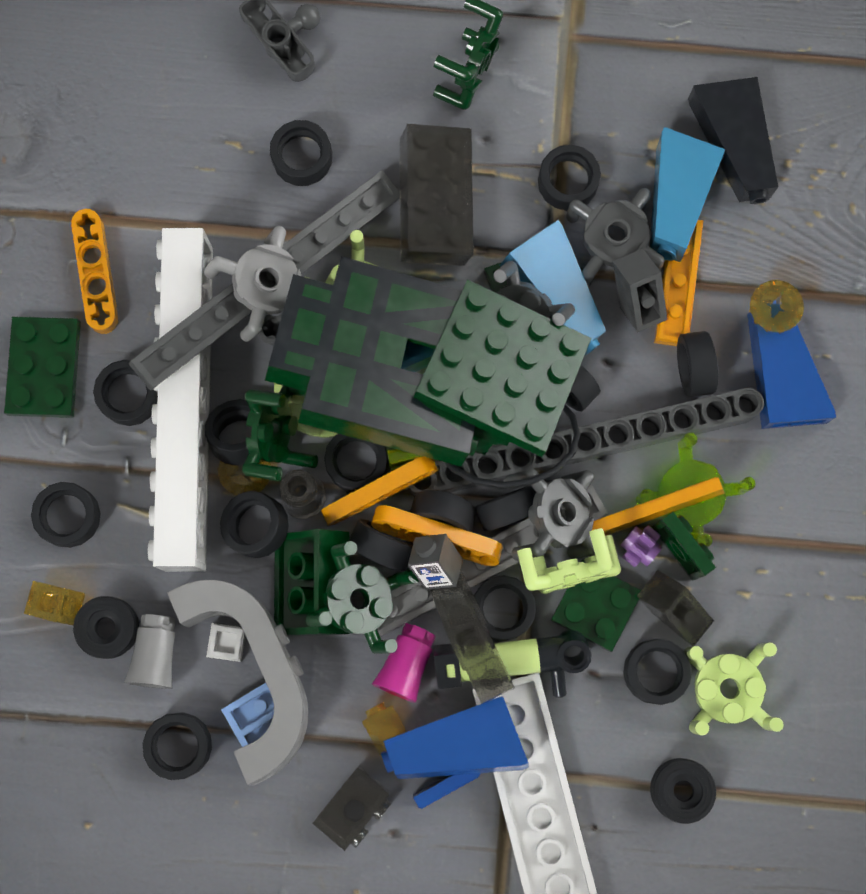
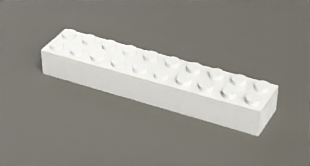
(181, 411)

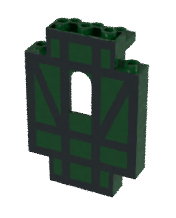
(348, 353)

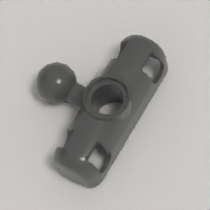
(291, 49)

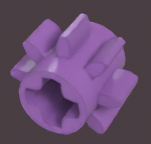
(641, 546)

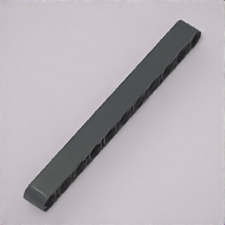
(602, 445)

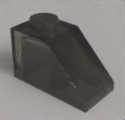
(675, 607)

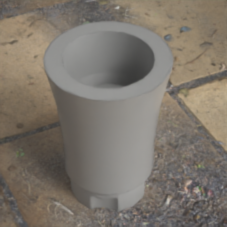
(153, 653)

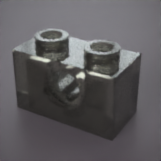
(334, 820)

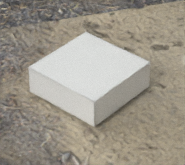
(226, 642)

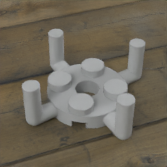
(246, 282)

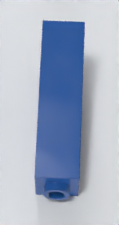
(787, 378)
(462, 743)

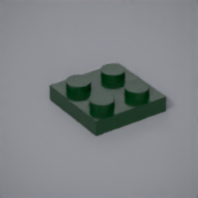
(692, 557)
(597, 609)

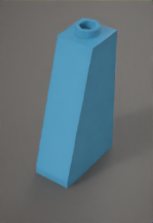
(681, 185)
(554, 270)

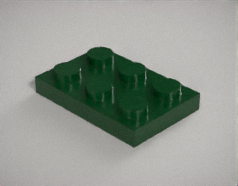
(42, 367)

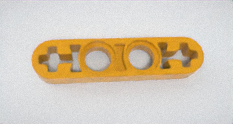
(97, 270)
(379, 490)
(410, 525)

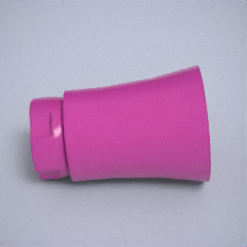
(406, 666)

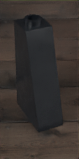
(735, 120)

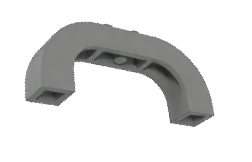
(283, 738)

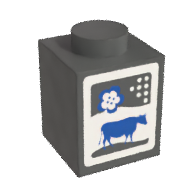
(435, 561)

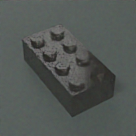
(436, 195)

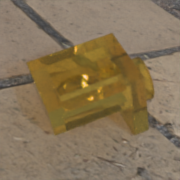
(53, 603)
(382, 725)

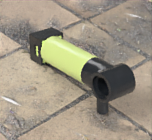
(522, 658)

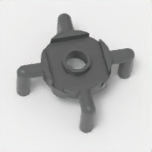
(606, 215)
(530, 297)
(546, 515)

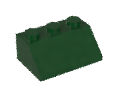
(301, 578)

